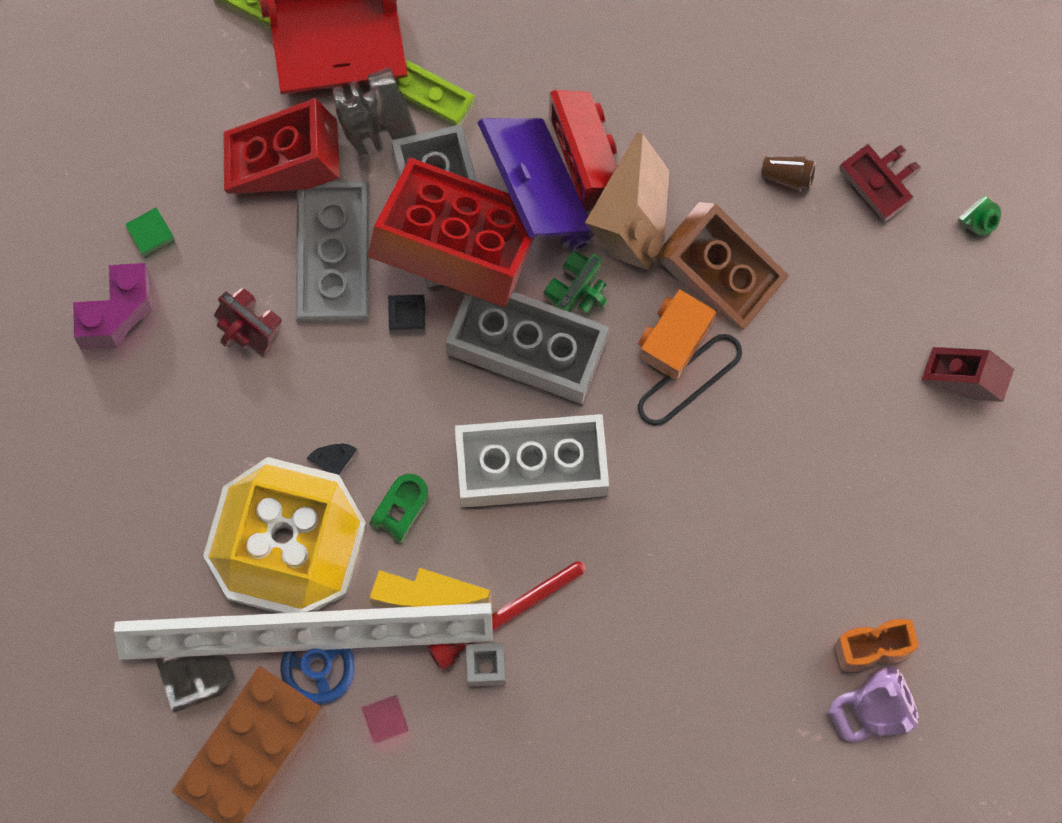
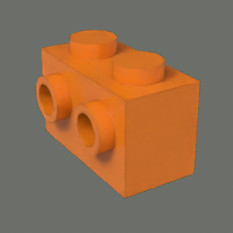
(676, 334)

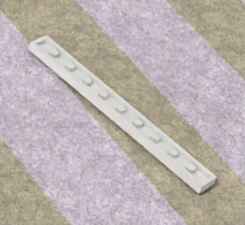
(304, 631)

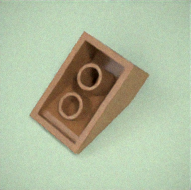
(633, 206)

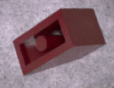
(969, 373)

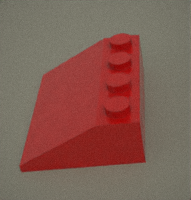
(452, 232)

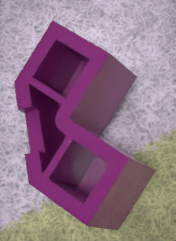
(108, 321)

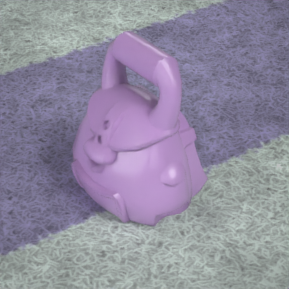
(881, 706)

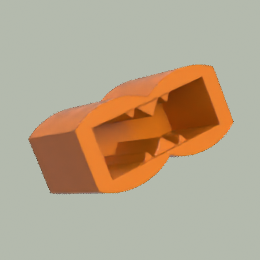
(866, 646)

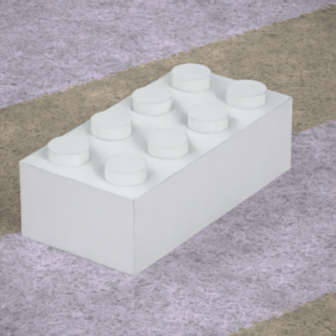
(531, 460)

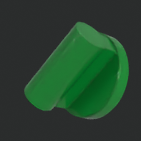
(981, 217)

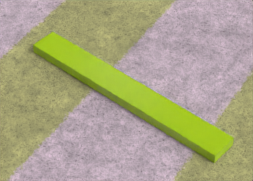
(419, 89)

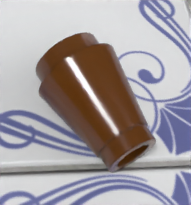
(790, 171)

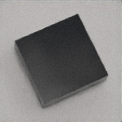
(406, 313)

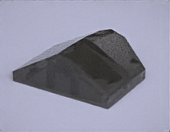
(194, 679)

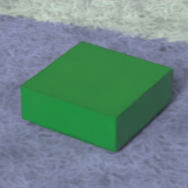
(149, 232)

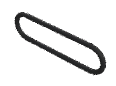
(700, 390)

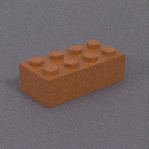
(248, 750)

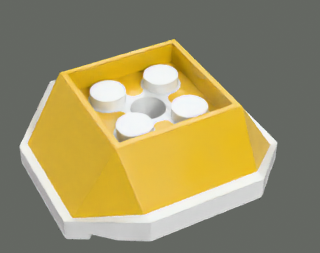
(292, 575)

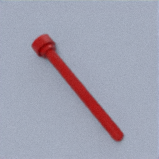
(446, 653)

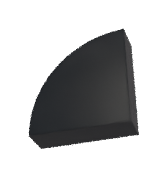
(333, 457)

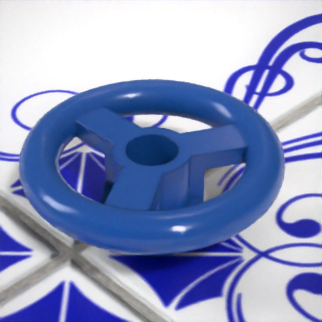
(304, 663)

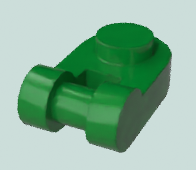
(407, 494)

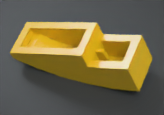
(426, 590)

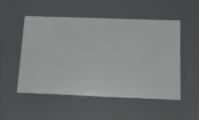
(333, 253)

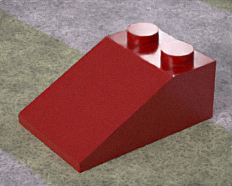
(282, 151)

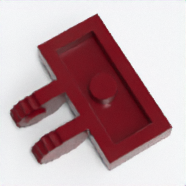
(877, 182)

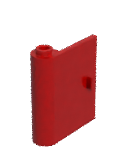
(329, 34)

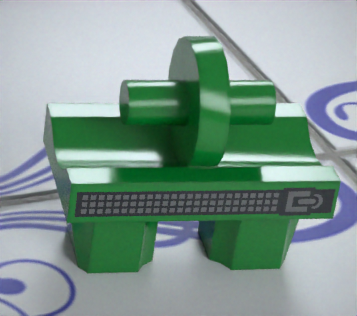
(584, 272)

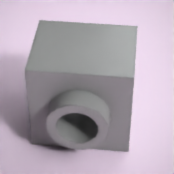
(485, 652)

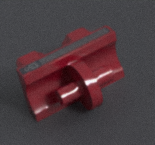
(242, 325)

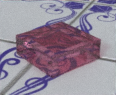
(385, 719)

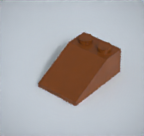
(721, 264)

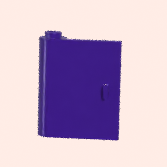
(537, 179)

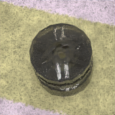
(373, 112)

